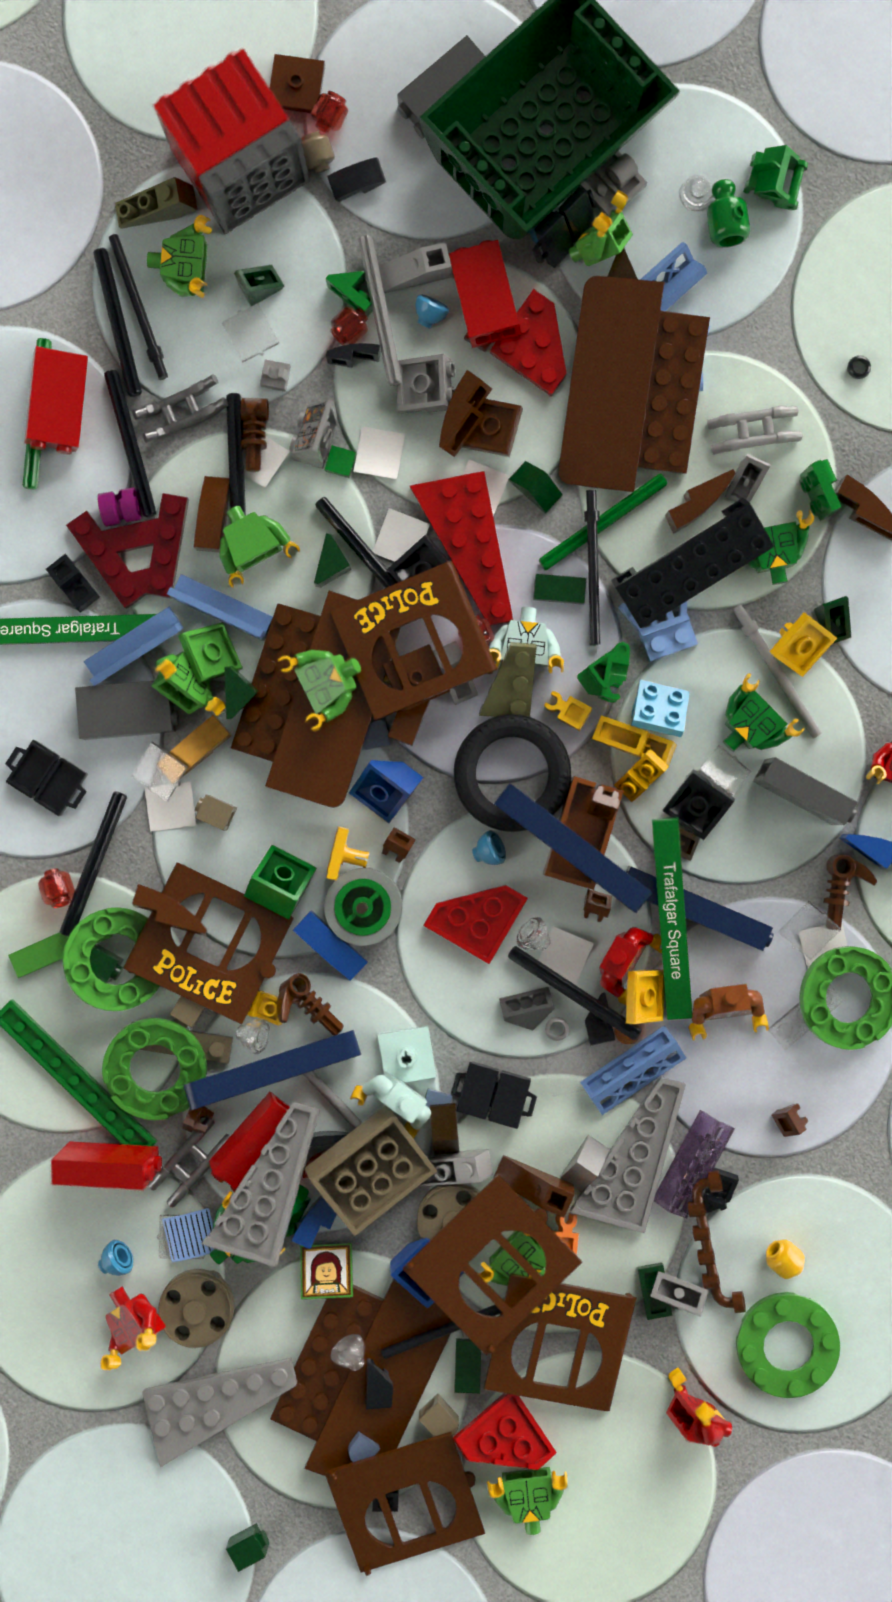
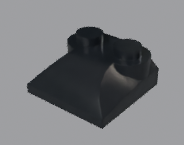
(418, 559)
(698, 804)

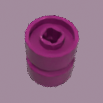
(119, 506)

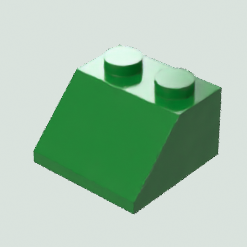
(279, 881)

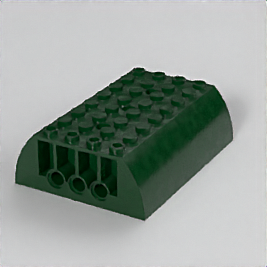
(534, 83)

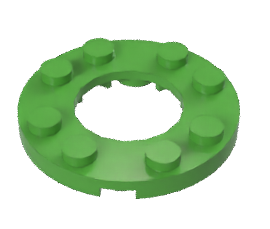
(77, 961)
(813, 991)
(118, 1076)
(775, 1310)

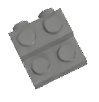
(425, 384)

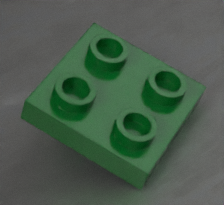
(817, 482)

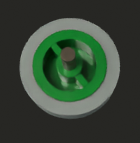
(363, 906)

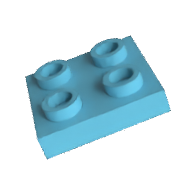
(660, 708)

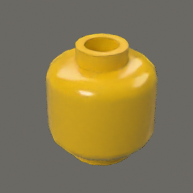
(785, 1258)

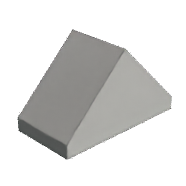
(747, 478)
(586, 1164)

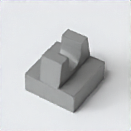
(275, 375)

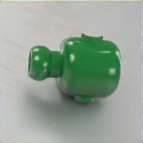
(727, 216)

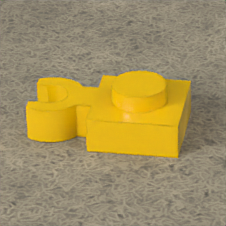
(571, 711)

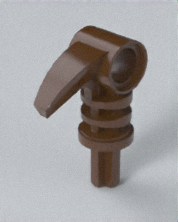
(255, 413)
(840, 881)
(306, 999)

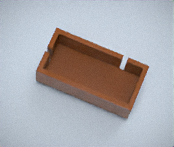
(588, 826)

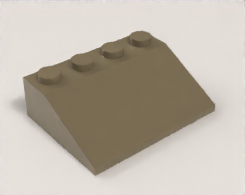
(370, 1170)

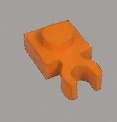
(565, 1231)

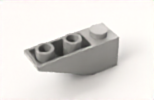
(416, 268)
(460, 1168)

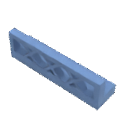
(676, 279)
(221, 607)
(133, 645)
(631, 1067)

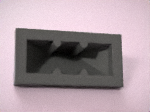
(527, 1008)

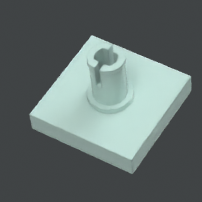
(408, 1054)

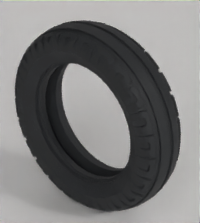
(502, 727)

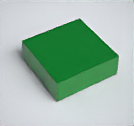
(340, 461)

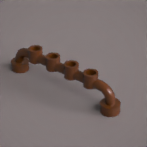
(706, 1255)

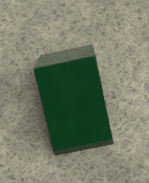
(258, 283)
(536, 486)
(331, 563)
(835, 618)
(237, 691)

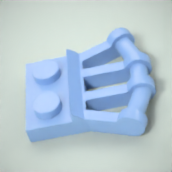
(667, 636)

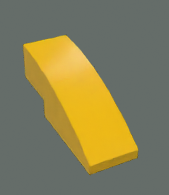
(632, 739)

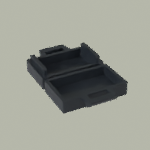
(561, 229)
(36, 772)
(504, 1097)

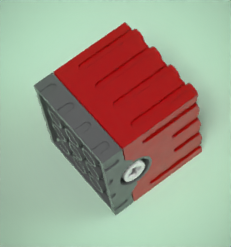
(233, 140)

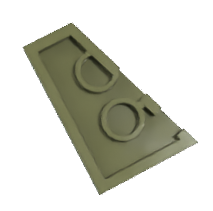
(513, 683)

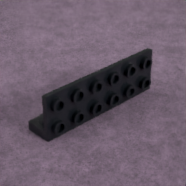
(694, 564)

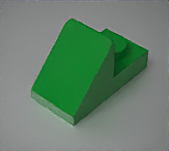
(346, 286)

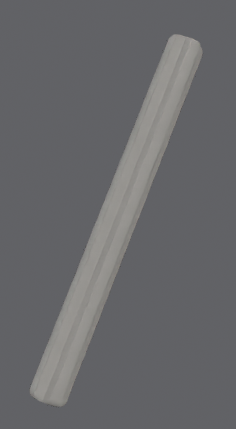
(380, 310)

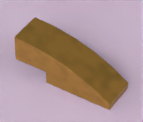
(201, 743)

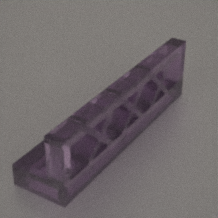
(690, 1162)

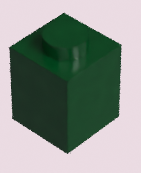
(105, 964)
(247, 1547)

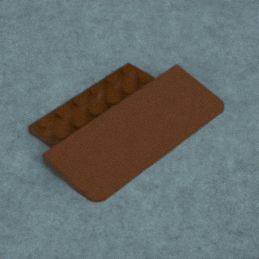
(630, 385)
(274, 721)
(331, 1399)

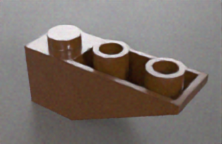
(537, 1186)

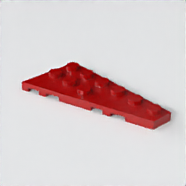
(466, 528)

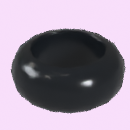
(865, 361)

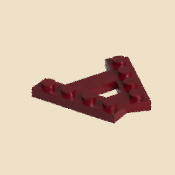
(162, 533)

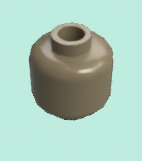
(317, 151)

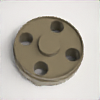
(447, 1206)
(196, 1308)

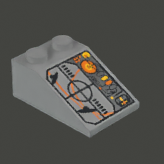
(315, 433)

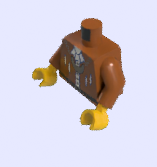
(726, 1003)

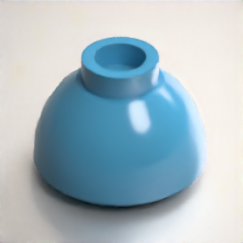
(430, 310)
(490, 849)
(116, 1259)

